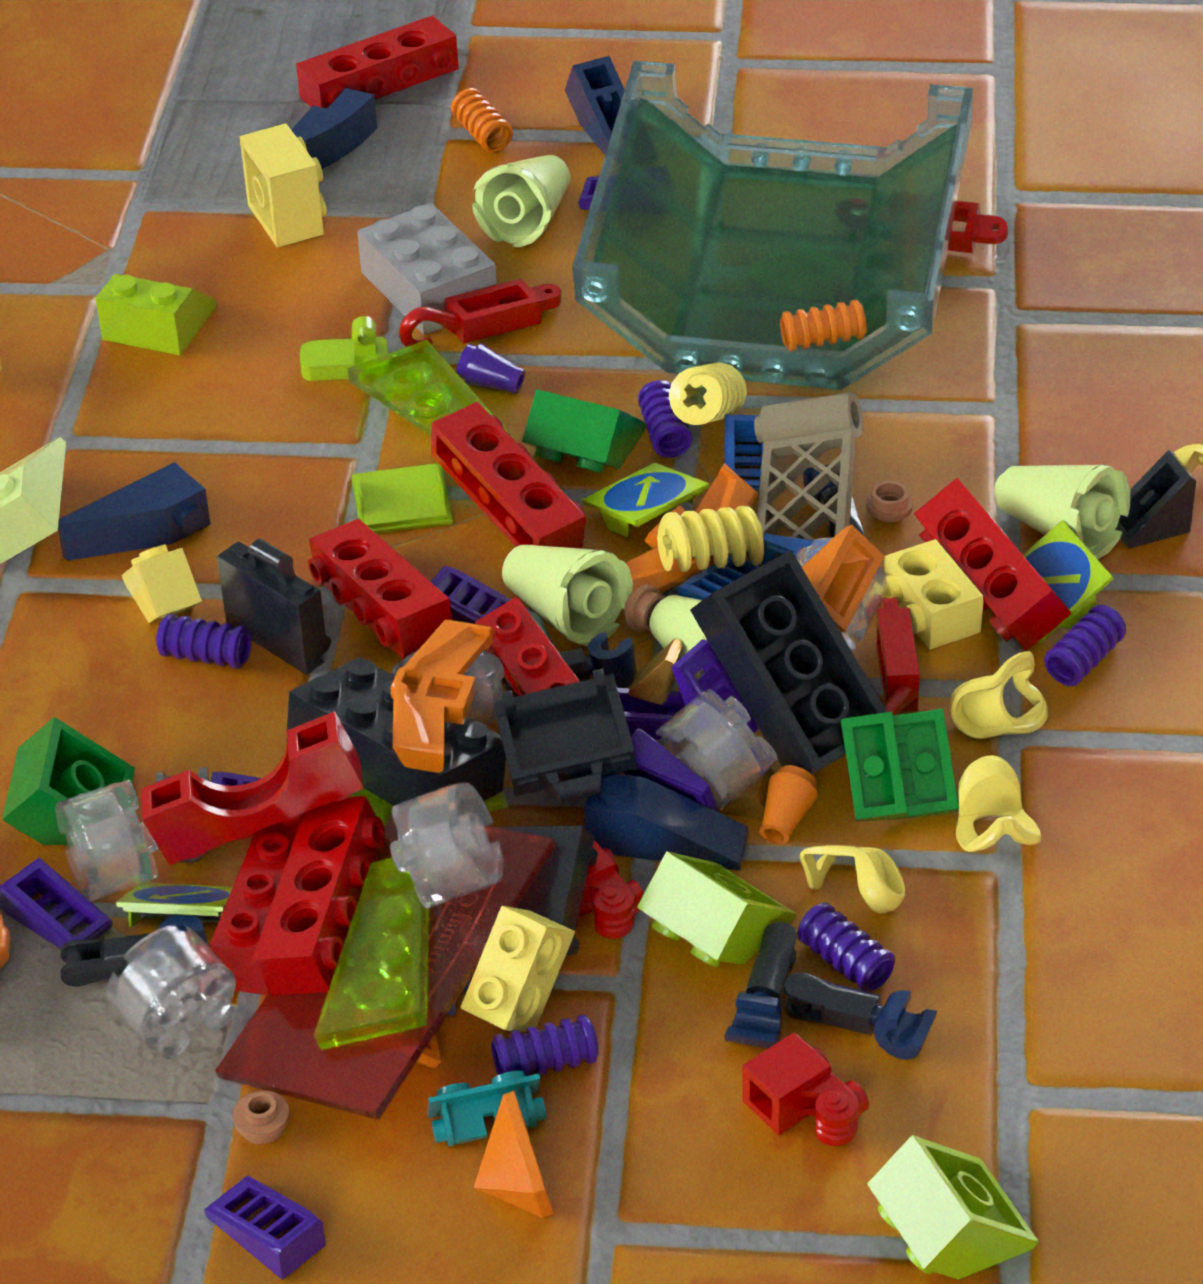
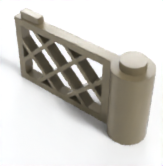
(807, 431)

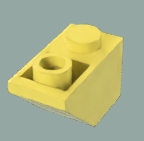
(161, 583)

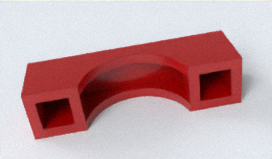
(196, 815)

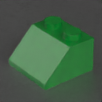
(581, 431)
(52, 768)

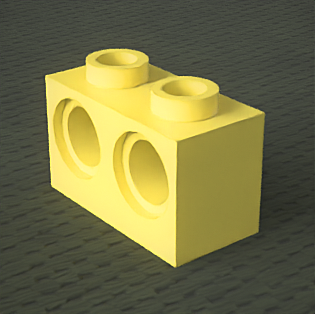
(936, 590)
(517, 969)

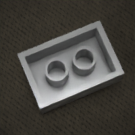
(422, 260)

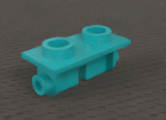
(464, 1107)

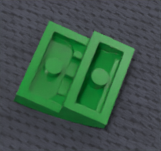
(899, 765)

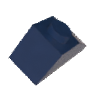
(595, 98)
(138, 516)
(647, 819)

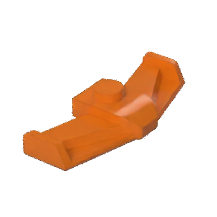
(725, 491)
(435, 692)

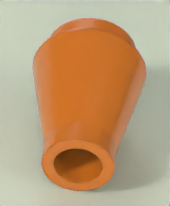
(787, 801)

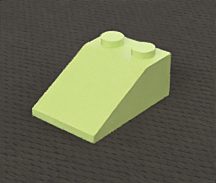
(31, 499)

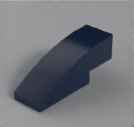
(340, 128)

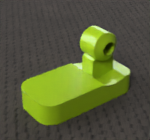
(333, 357)

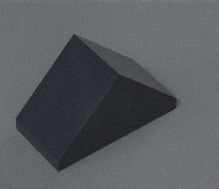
(1159, 503)

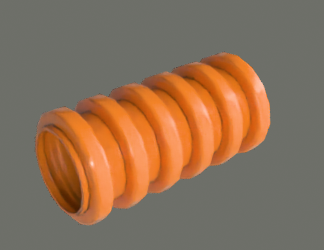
(481, 120)
(823, 325)

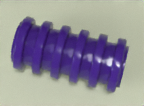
(666, 431)
(203, 641)
(1085, 645)
(846, 947)
(546, 1047)

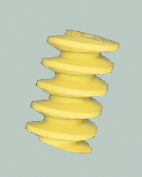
(707, 393)
(710, 535)

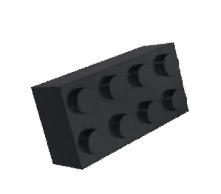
(787, 661)
(364, 706)

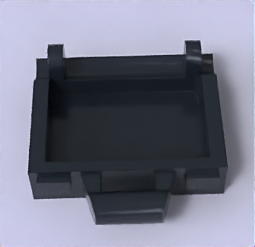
(273, 603)
(565, 737)
(561, 881)

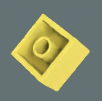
(283, 185)

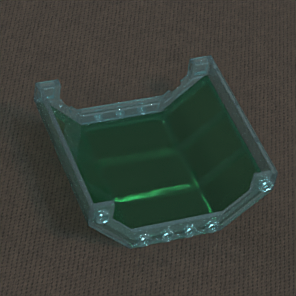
(719, 233)

